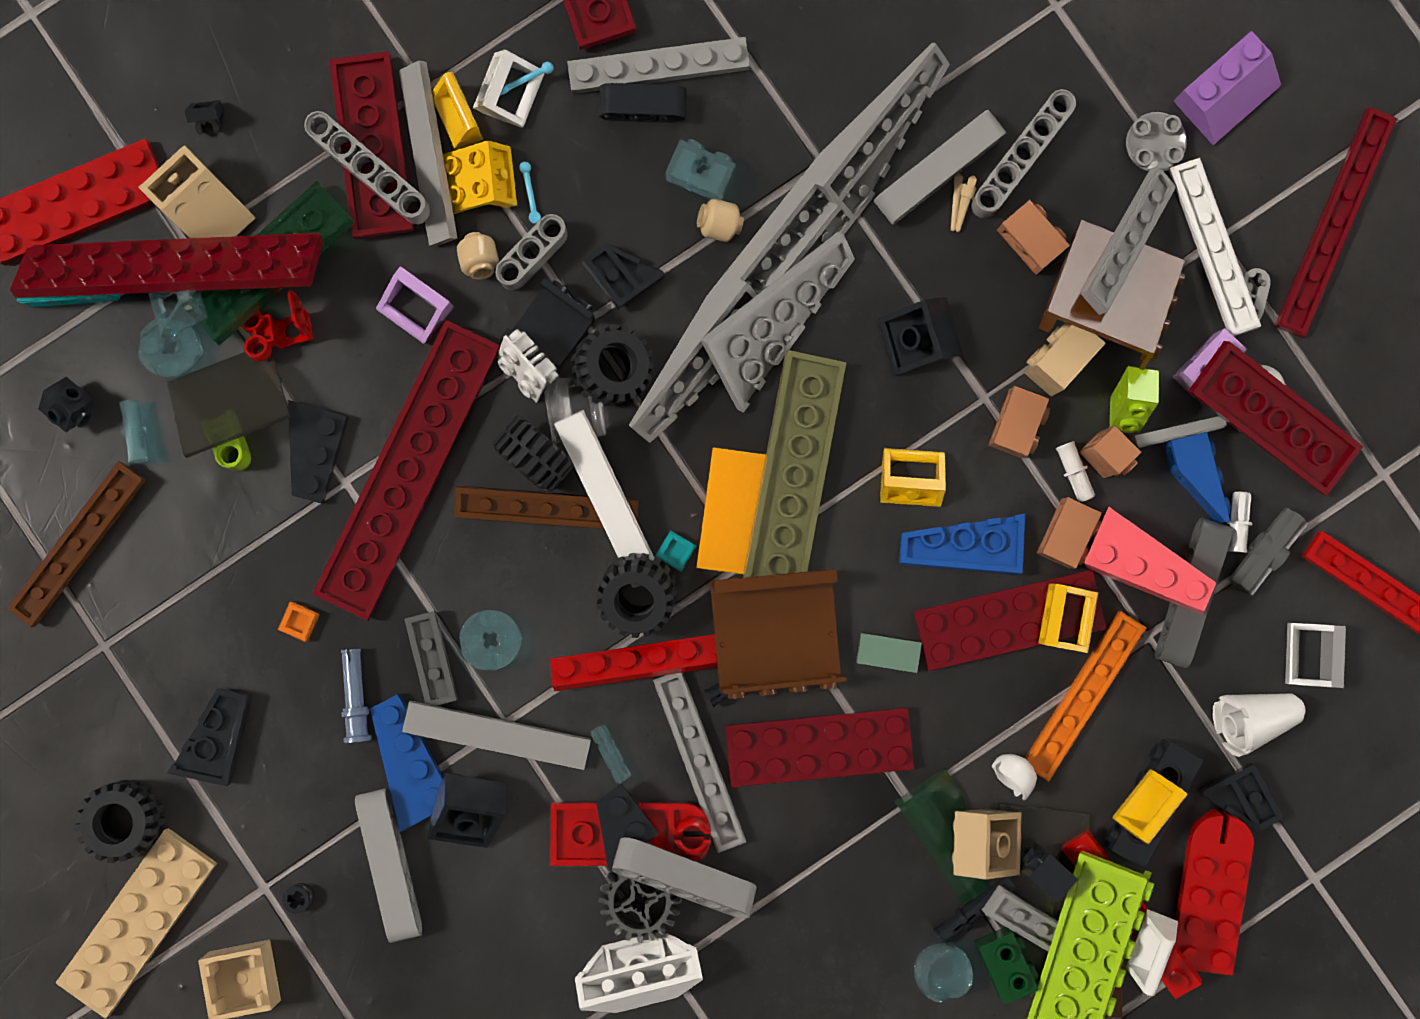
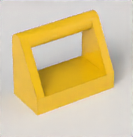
(455, 112)
(913, 490)
(1053, 617)
(1149, 806)

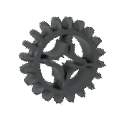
(627, 904)

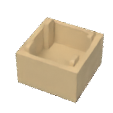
(239, 980)

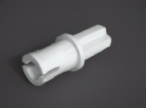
(1075, 471)
(1240, 521)

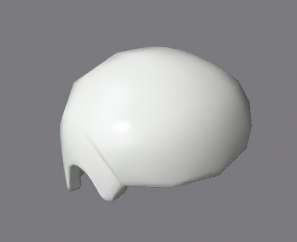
(1015, 774)

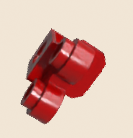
(272, 333)

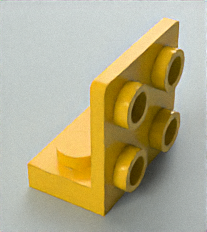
(480, 176)

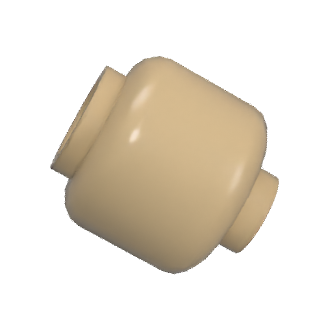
(719, 220)
(477, 255)

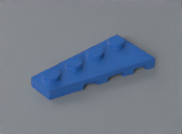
(977, 546)
(407, 763)

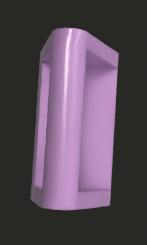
(442, 305)

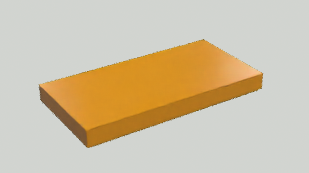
(729, 509)

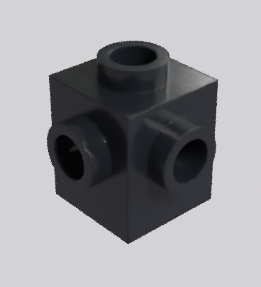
(66, 404)

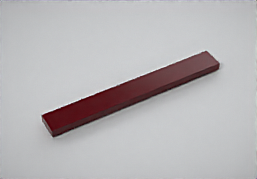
(1335, 222)

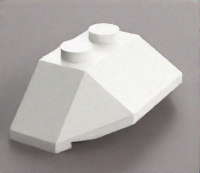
(637, 974)

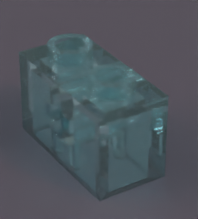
(710, 183)

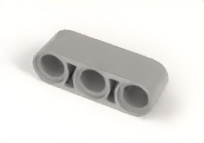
(537, 238)

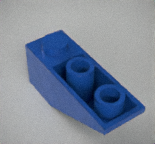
(1194, 467)

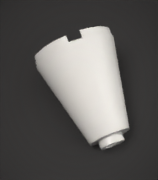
(1255, 719)

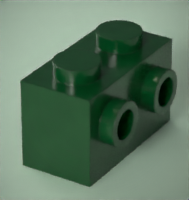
(1006, 964)

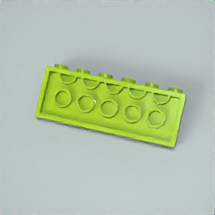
(1091, 941)

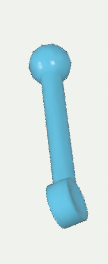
(547, 68)
(534, 216)

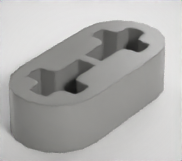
(1259, 294)

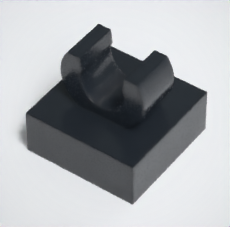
(205, 112)

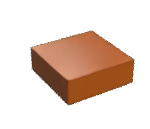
(299, 621)

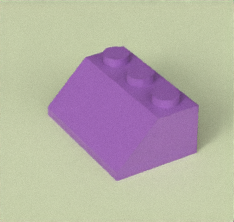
(1230, 88)

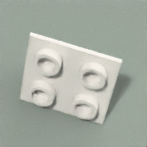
(512, 361)

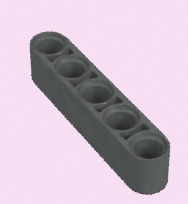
(1182, 626)

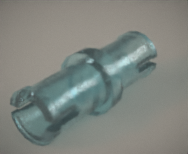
(134, 431)

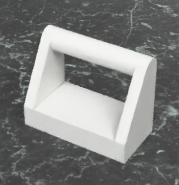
(493, 85)
(1152, 950)

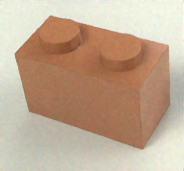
(1033, 236)
(1019, 422)
(1110, 453)
(1070, 533)

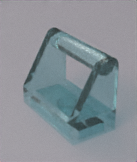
(185, 314)

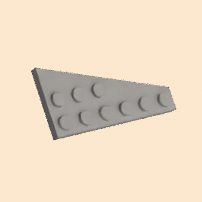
(771, 322)

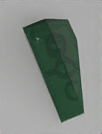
(931, 815)

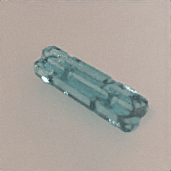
(610, 754)

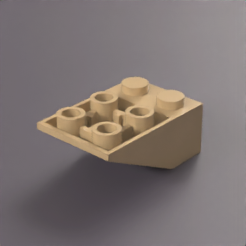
(196, 198)

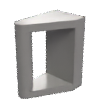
(1331, 660)

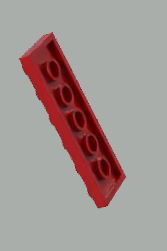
(75, 200)

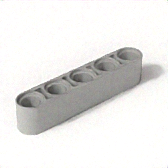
(1033, 144)
(357, 158)
(940, 167)
(388, 865)
(684, 878)

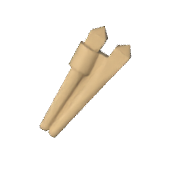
(961, 198)

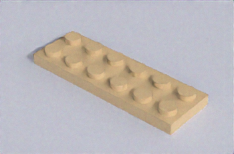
(136, 923)

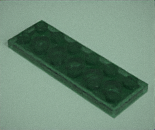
(310, 213)

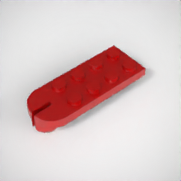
(579, 840)
(1213, 891)

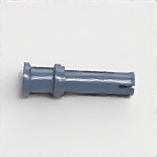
(355, 712)

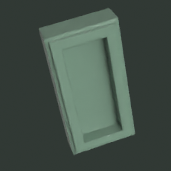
(888, 652)

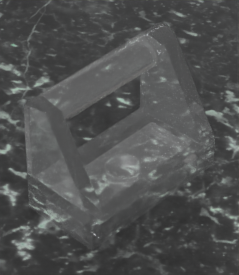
(559, 407)

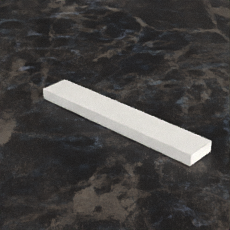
(1214, 247)
(602, 486)

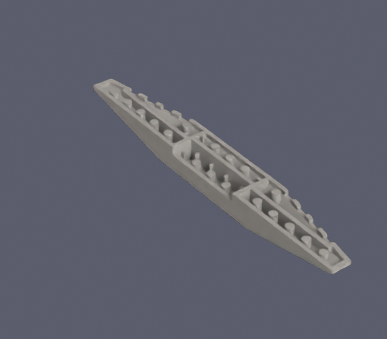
(816, 208)

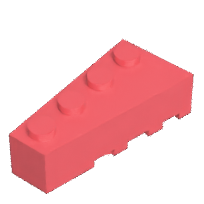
(1144, 563)

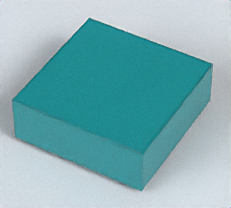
(675, 551)

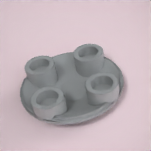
(1156, 141)

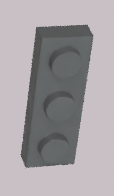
(431, 658)

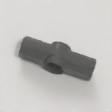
(1268, 551)

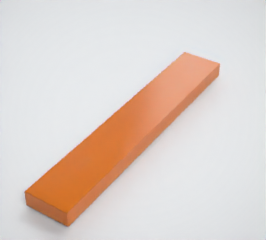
(1084, 695)

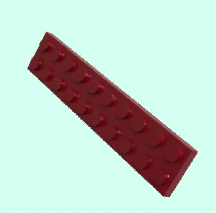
(168, 265)
(406, 470)

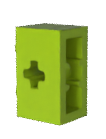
(1134, 399)

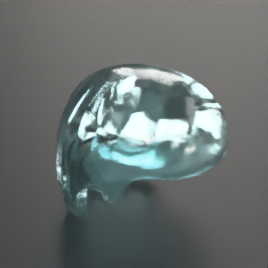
(943, 972)

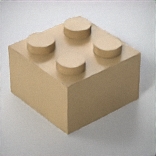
(1062, 360)
(987, 843)

